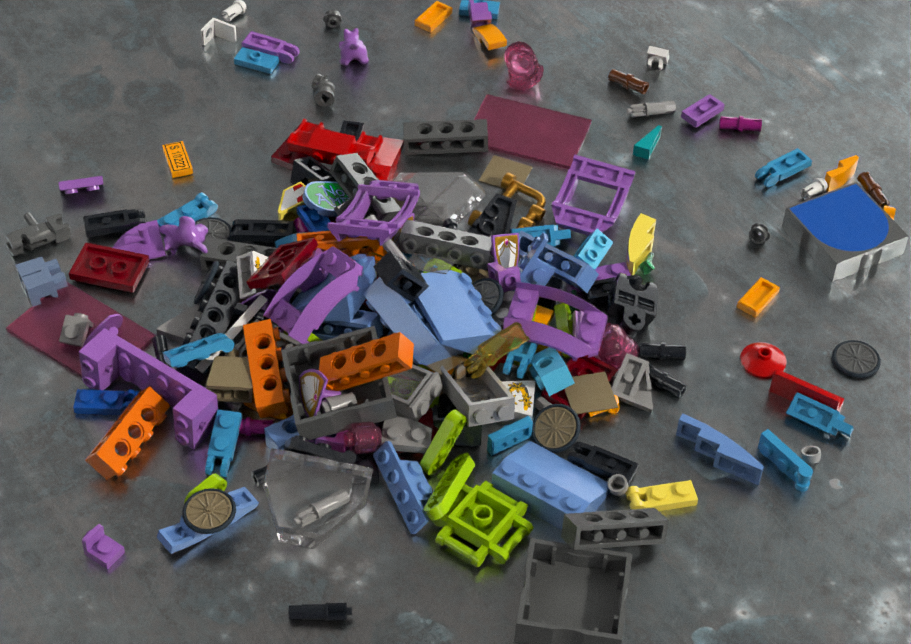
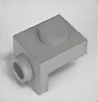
(75, 329)

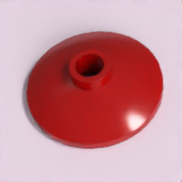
(762, 359)

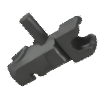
(37, 234)

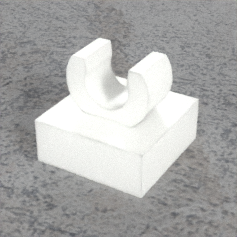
(657, 55)

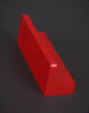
(787, 386)

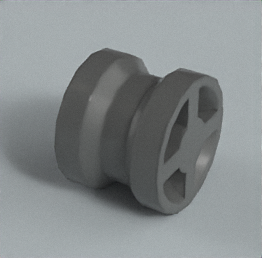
(326, 88)

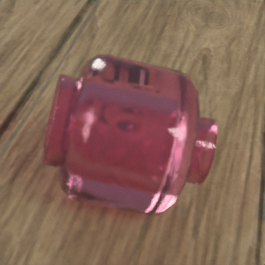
(363, 437)

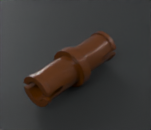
(628, 81)
(873, 189)

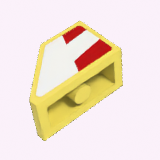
(289, 201)

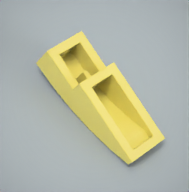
(640, 242)

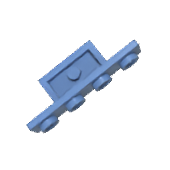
(532, 268)
(406, 485)

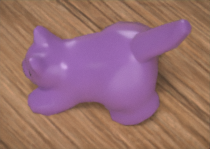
(352, 48)
(185, 234)

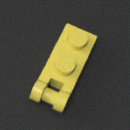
(663, 496)

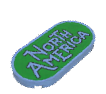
(324, 197)

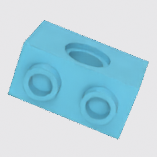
(550, 371)

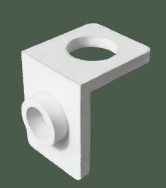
(219, 29)

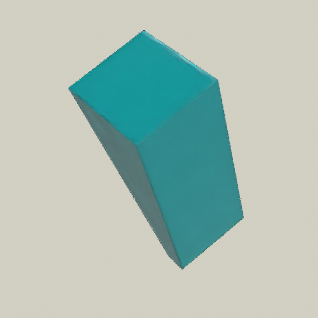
(647, 144)

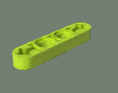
(449, 487)

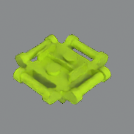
(483, 519)

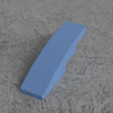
(727, 453)
(180, 536)

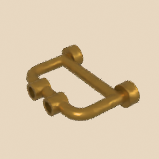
(511, 186)

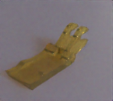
(495, 347)

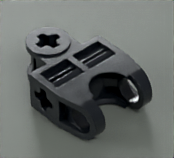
(631, 306)

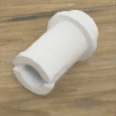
(234, 10)
(818, 186)

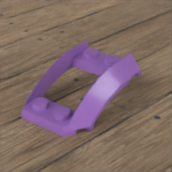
(596, 173)
(351, 221)
(301, 324)
(590, 330)

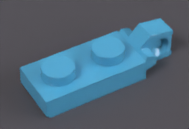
(554, 235)
(818, 415)

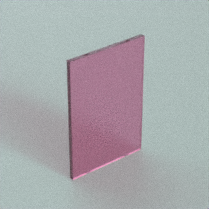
(533, 131)
(44, 322)

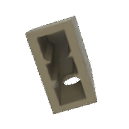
(231, 378)

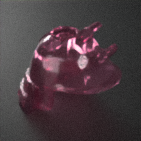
(522, 66)
(616, 345)

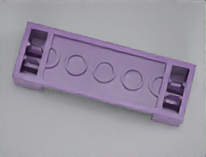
(193, 405)

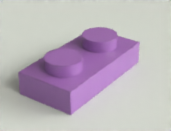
(702, 110)
(72, 186)

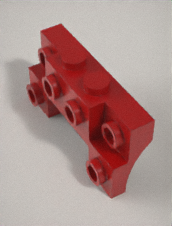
(327, 144)

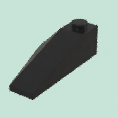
(469, 435)

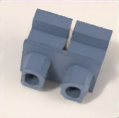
(41, 278)

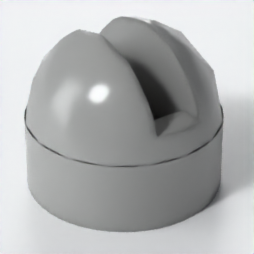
(811, 455)
(620, 481)

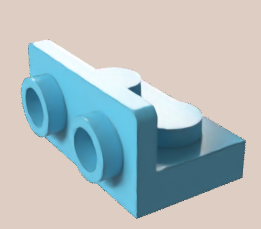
(593, 248)

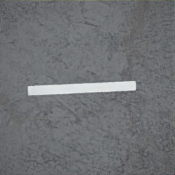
(235, 329)

